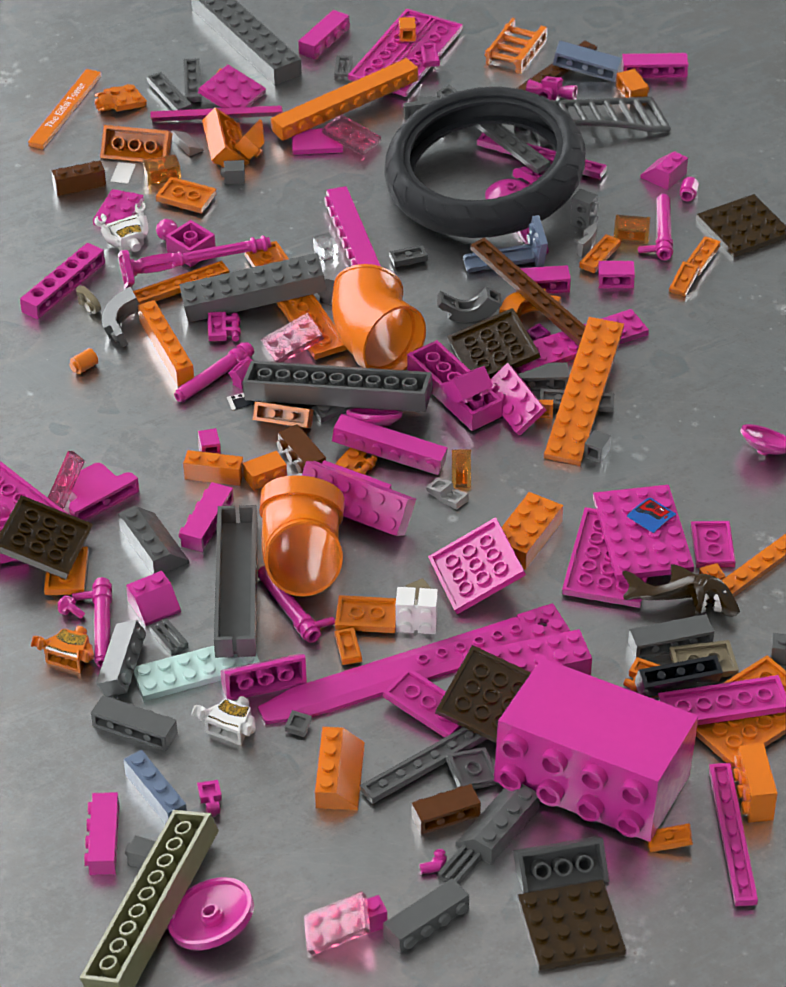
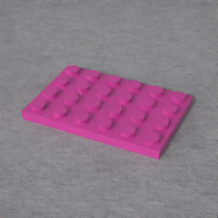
(633, 546)
(590, 567)

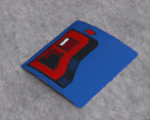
(650, 514)

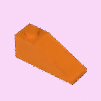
(252, 141)

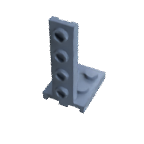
(532, 252)

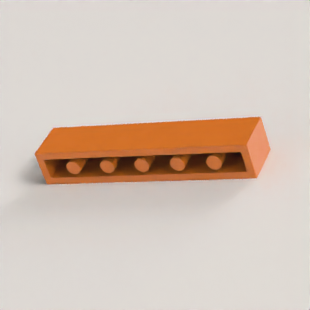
(165, 342)

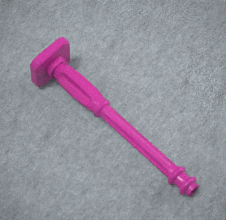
(167, 261)

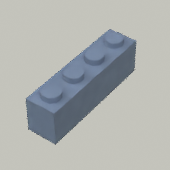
(587, 61)
(152, 785)

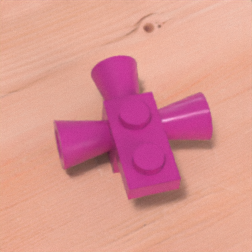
(552, 89)

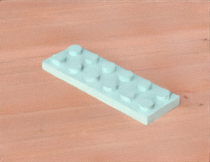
(184, 672)

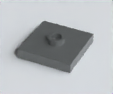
(472, 768)

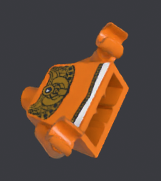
(66, 649)

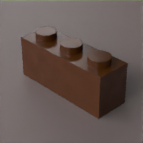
(78, 178)
(298, 447)
(445, 809)

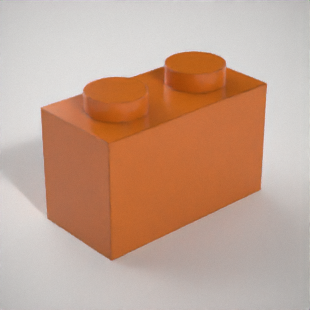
(631, 84)
(264, 469)

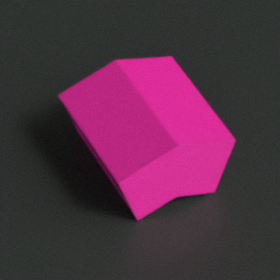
(239, 372)

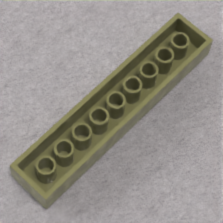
(151, 901)

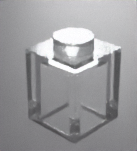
(325, 247)

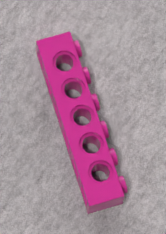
(62, 281)

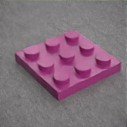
(231, 89)

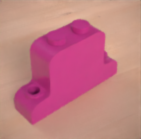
(100, 490)

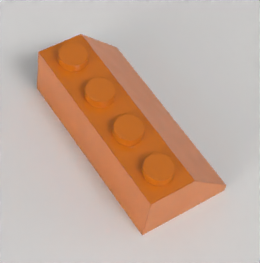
(222, 136)
(134, 143)
(339, 770)

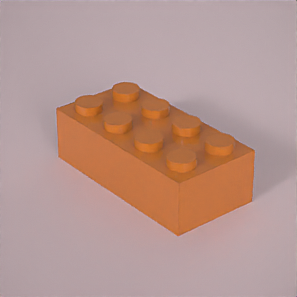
(532, 526)

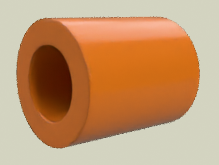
(83, 361)

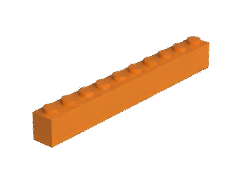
(344, 99)

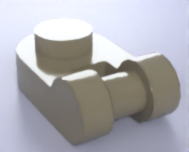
(87, 299)

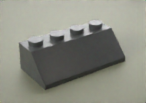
(151, 540)
(500, 822)
(561, 864)

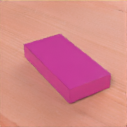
(429, 55)

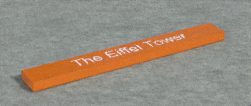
(64, 109)

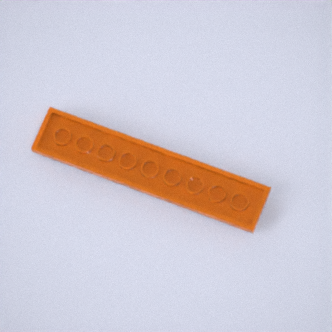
(299, 306)
(584, 391)

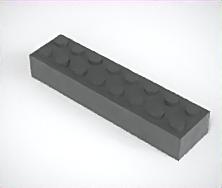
(253, 287)

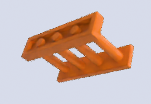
(525, 54)

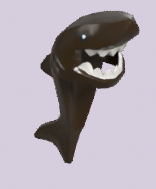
(685, 584)

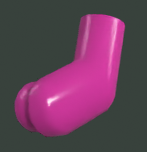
(436, 863)

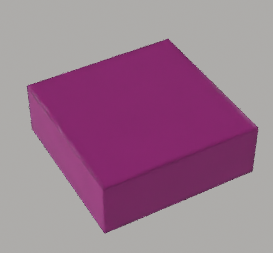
(538, 332)

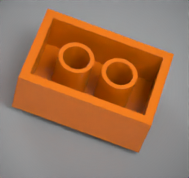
(755, 783)

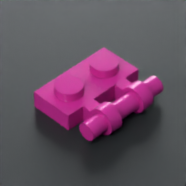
(217, 326)

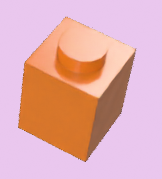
(407, 29)

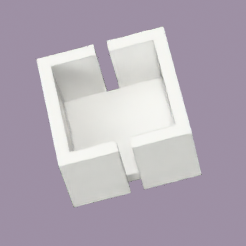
(416, 617)

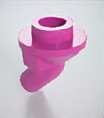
(67, 604)

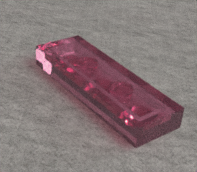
(66, 479)

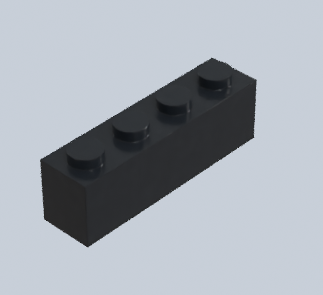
(679, 676)

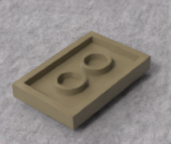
(720, 648)

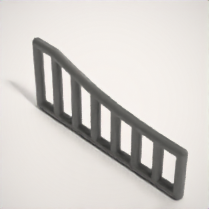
(615, 122)

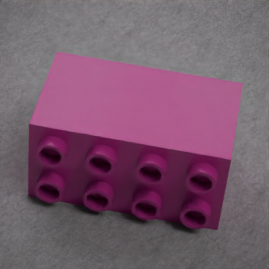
(595, 749)

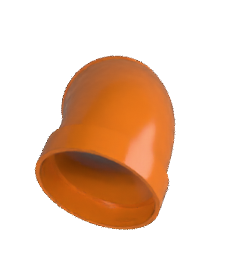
(374, 318)
(301, 533)

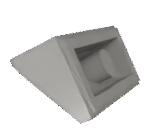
(186, 143)

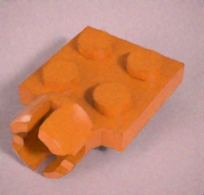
(119, 98)

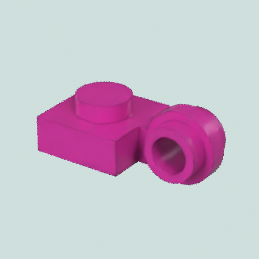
(210, 793)

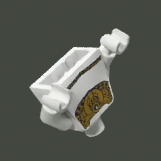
(127, 232)
(227, 719)

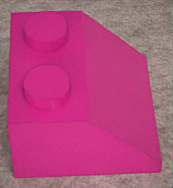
(666, 170)
(467, 385)
(152, 598)

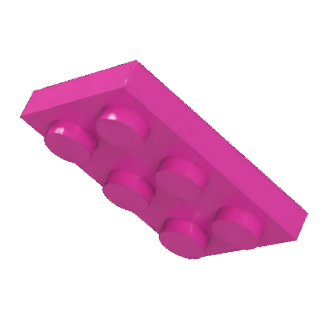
(119, 206)

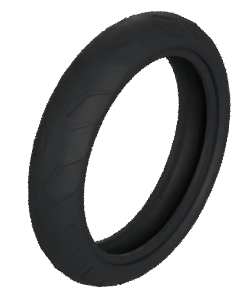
(495, 215)

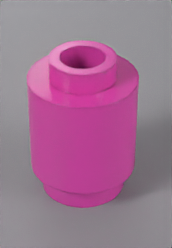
(688, 188)

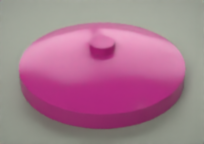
(211, 913)

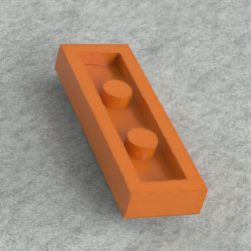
(600, 252)
(704, 253)

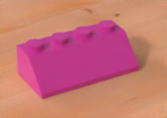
(264, 677)

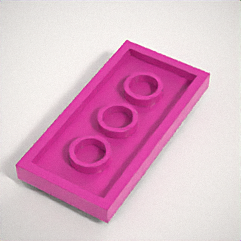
(519, 403)
(420, 700)

